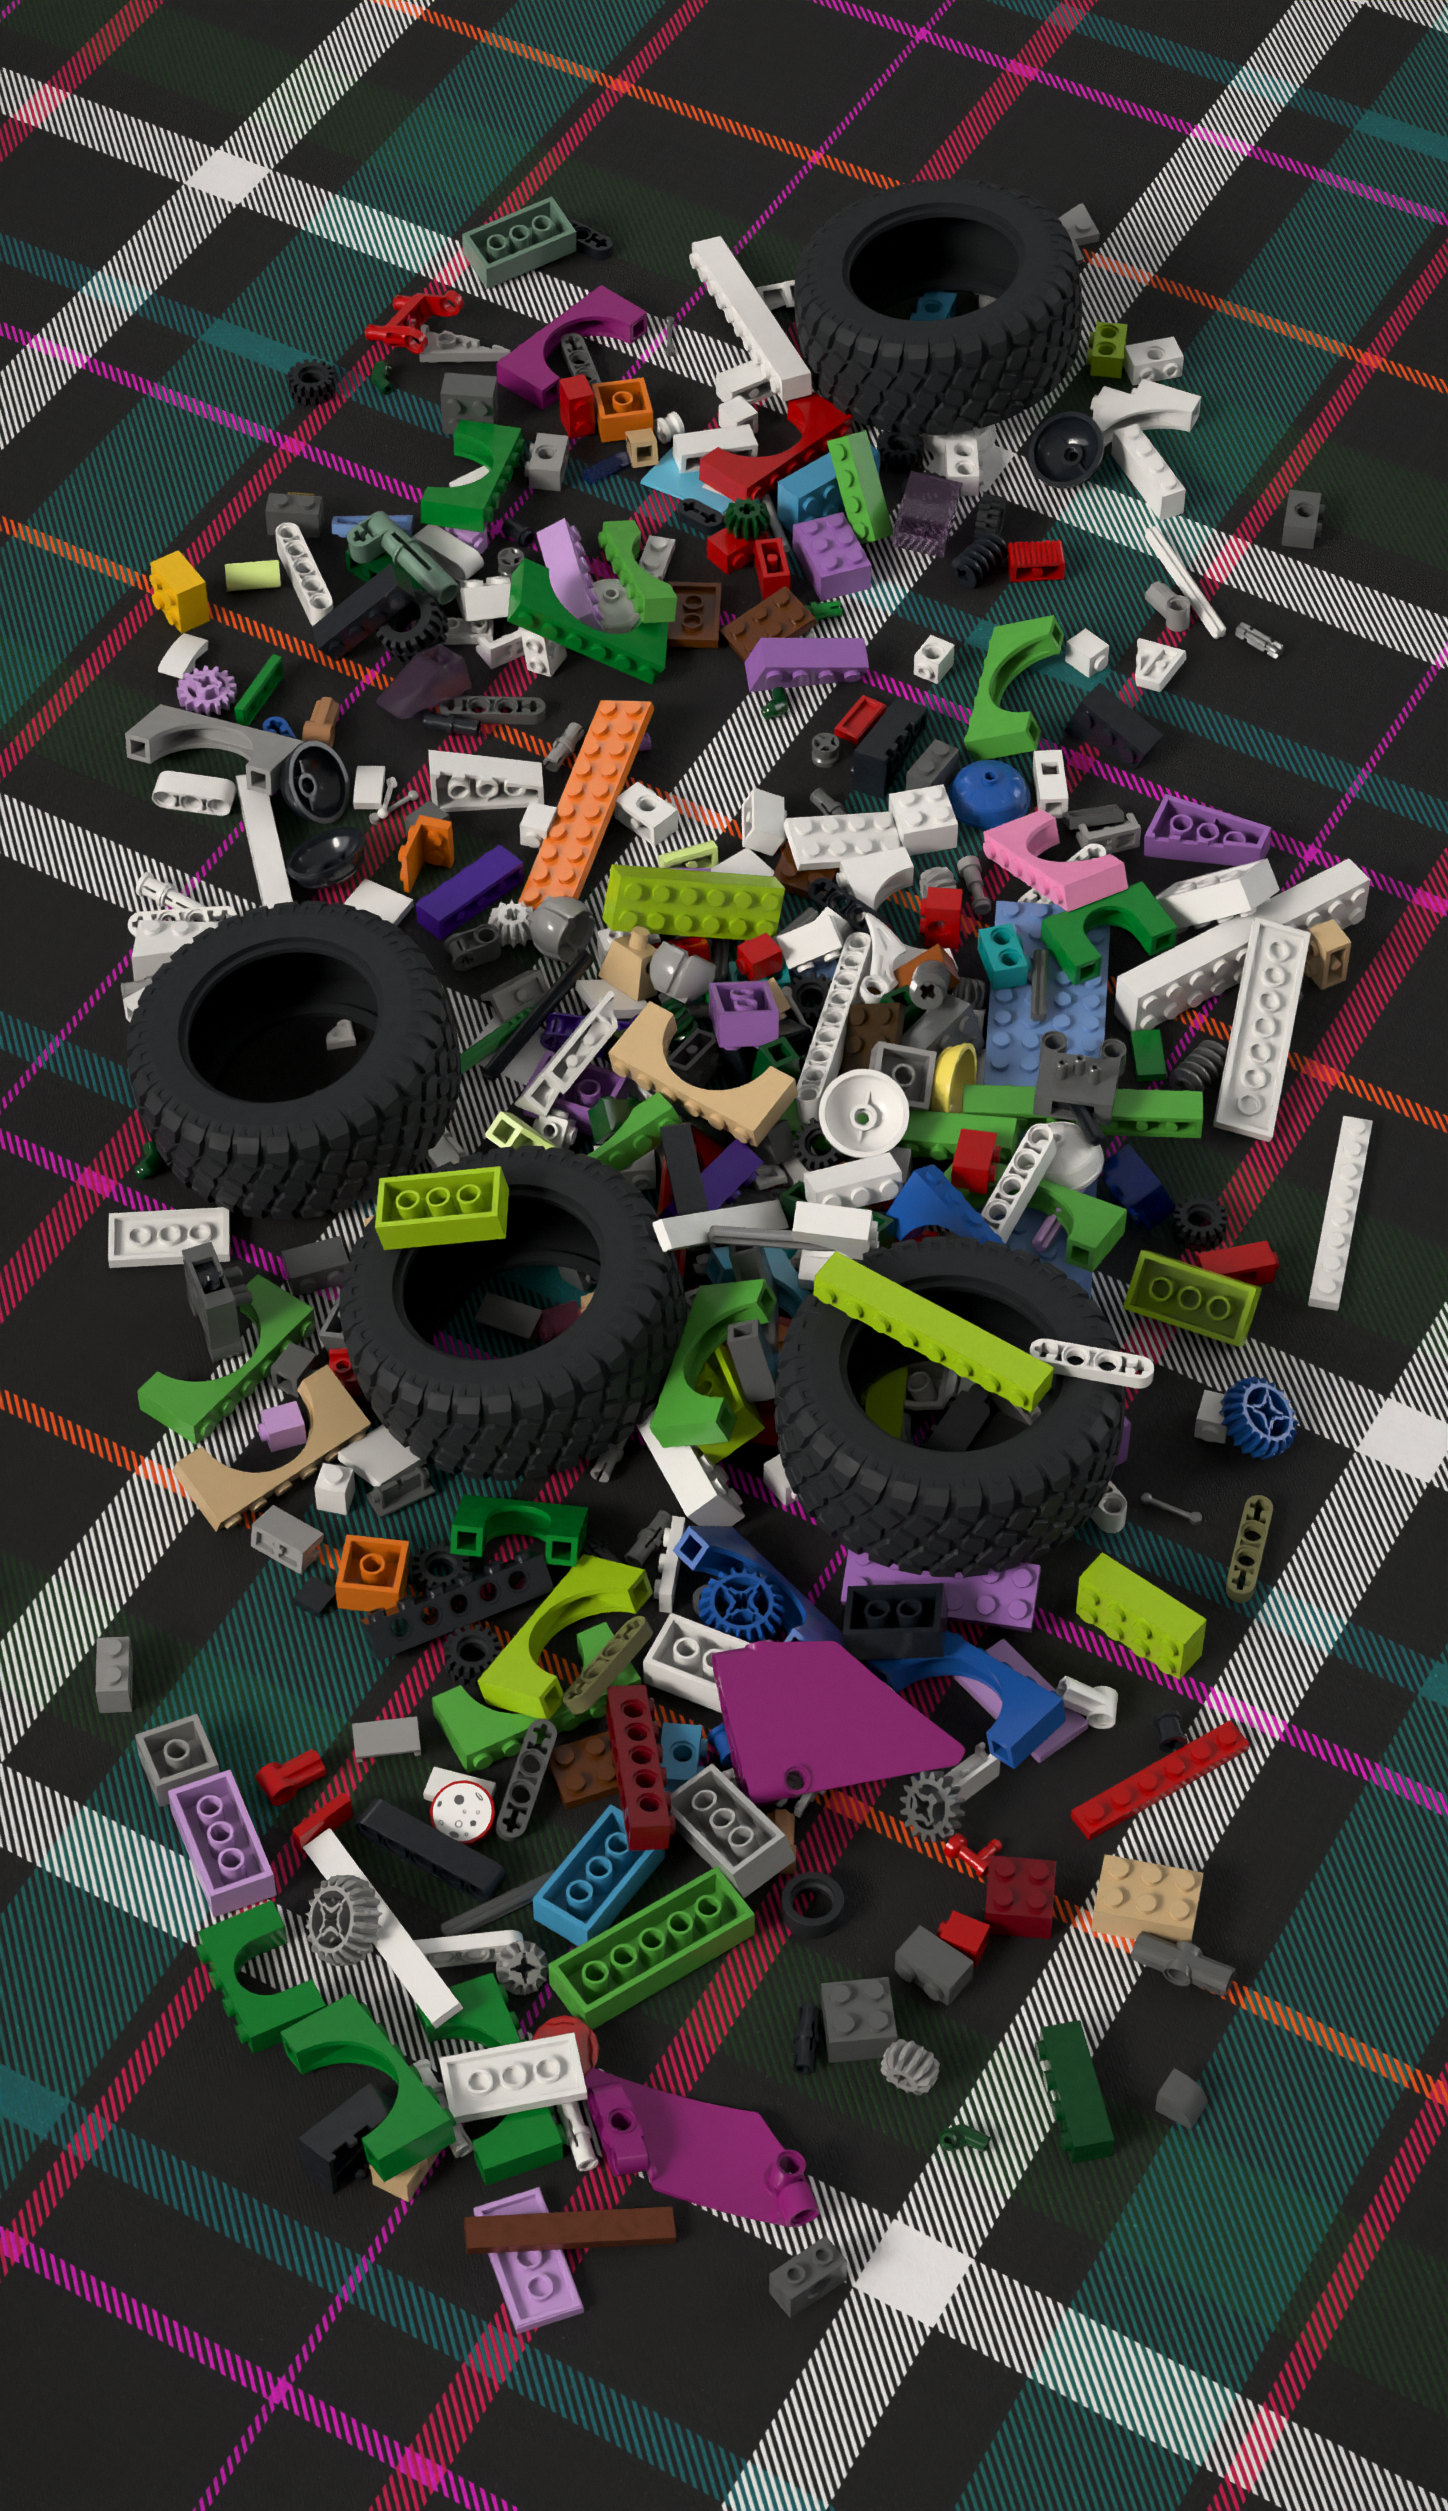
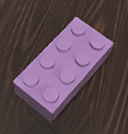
(222, 1843)

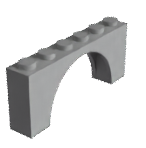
(173, 730)

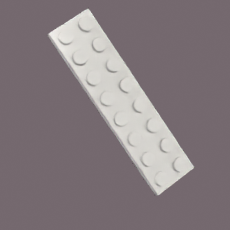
(1262, 1029)

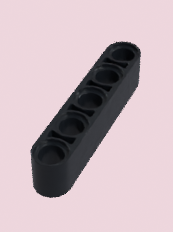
(683, 1169)
(430, 1850)

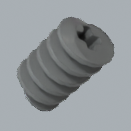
(929, 984)

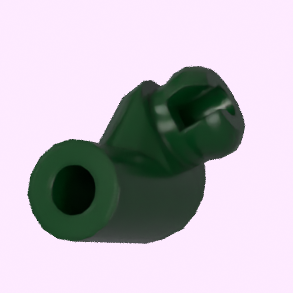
(378, 377)
(776, 706)
(151, 1163)
(962, 2136)

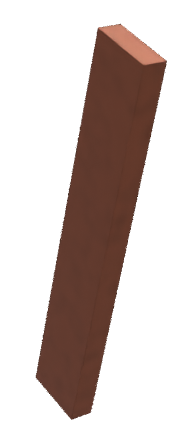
(569, 2230)

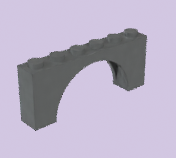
(751, 1343)

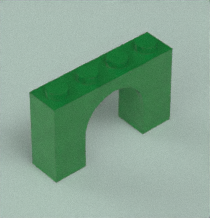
(1130, 909)
(488, 1517)
(227, 1949)

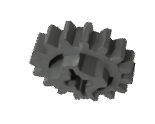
(932, 1806)

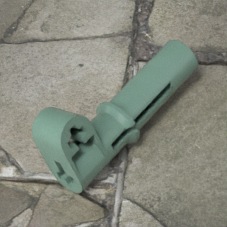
(406, 552)

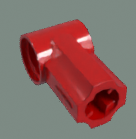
(283, 1781)

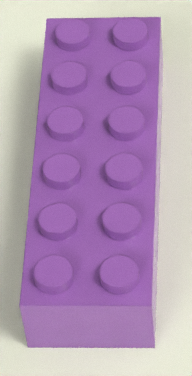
(990, 1600)

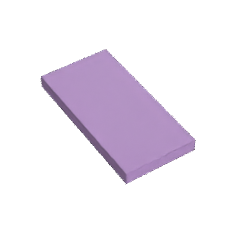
(988, 1699)
(533, 2283)

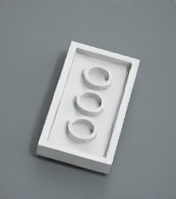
(827, 840)
(160, 1236)
(513, 2078)

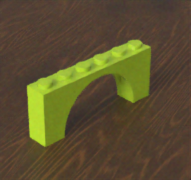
(589, 1589)

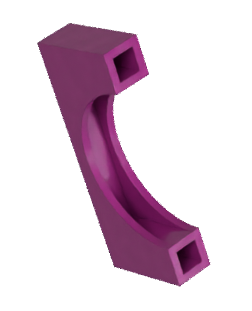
(597, 314)

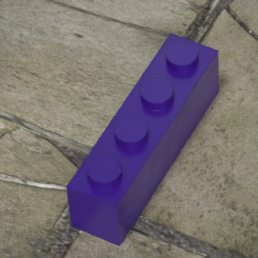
(469, 892)
(724, 1176)

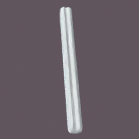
(1185, 582)

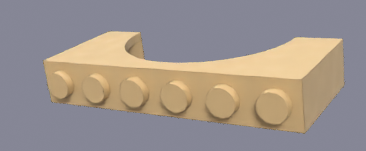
(743, 1111)
(228, 1493)

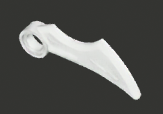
(885, 950)

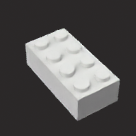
(1219, 895)
(695, 1482)
(683, 1660)

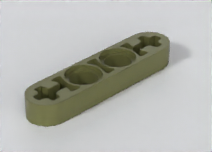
(1249, 1548)
(607, 1665)

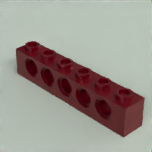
(638, 1768)

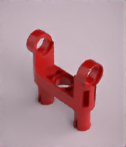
(420, 308)

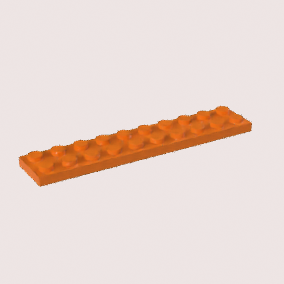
(588, 801)

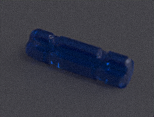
(606, 467)

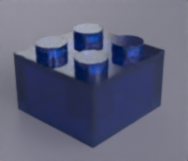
(1137, 1188)

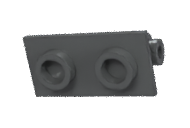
(402, 1493)

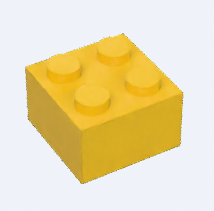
(179, 592)

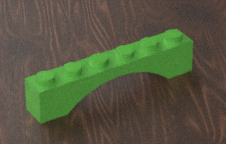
(651, 597)
(638, 1133)

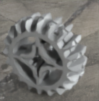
(343, 1920)

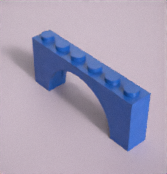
(933, 1200)
(722, 1547)
(1027, 1710)

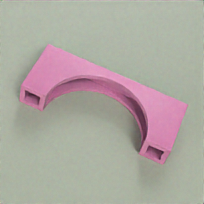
(1065, 883)

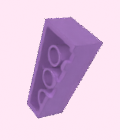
(805, 662)

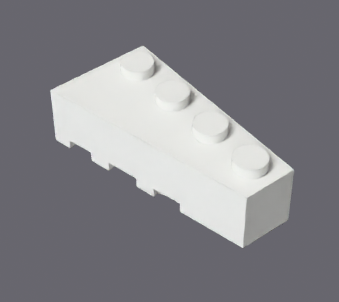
(483, 782)
(159, 940)

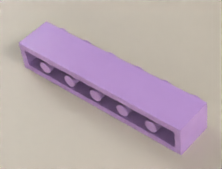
(569, 572)

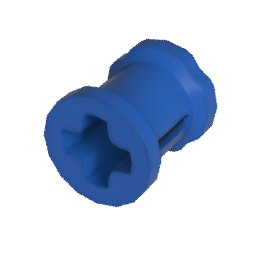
(718, 1738)

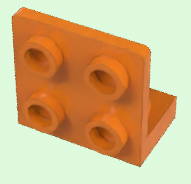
(427, 842)

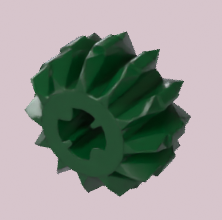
(747, 518)
(684, 1020)

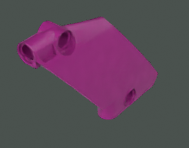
(699, 2151)

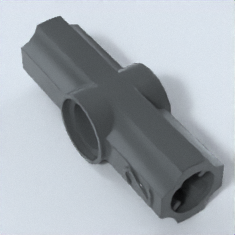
(1183, 1963)

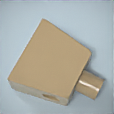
(629, 965)

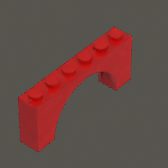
(756, 476)

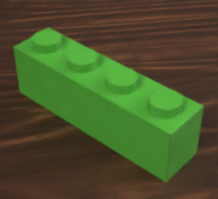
(860, 487)

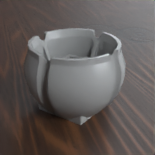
(561, 927)
(680, 975)

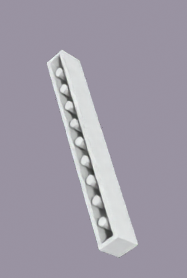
(751, 319)

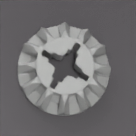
(511, 1957)

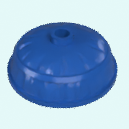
(988, 794)

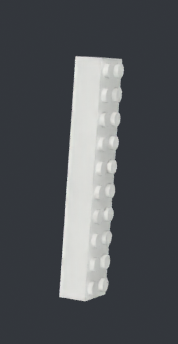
(1217, 957)

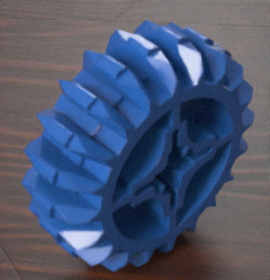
(1252, 1411)
(742, 1591)

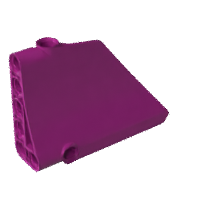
(818, 1717)

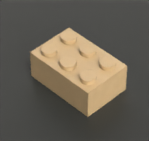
(1146, 1898)

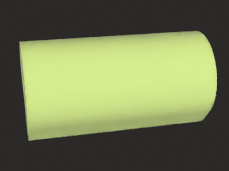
(252, 575)
(696, 856)

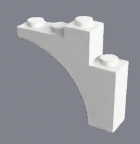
(1148, 405)

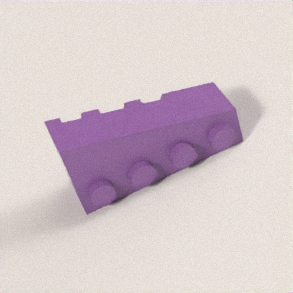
(1204, 835)

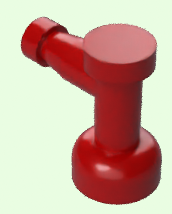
(958, 1847)

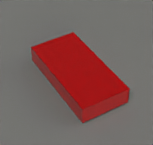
(860, 719)
(329, 1816)

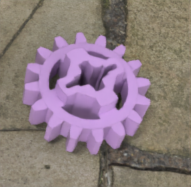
(207, 691)

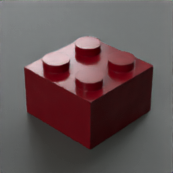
(1020, 1896)

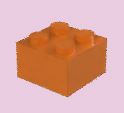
(621, 408)
(372, 1573)

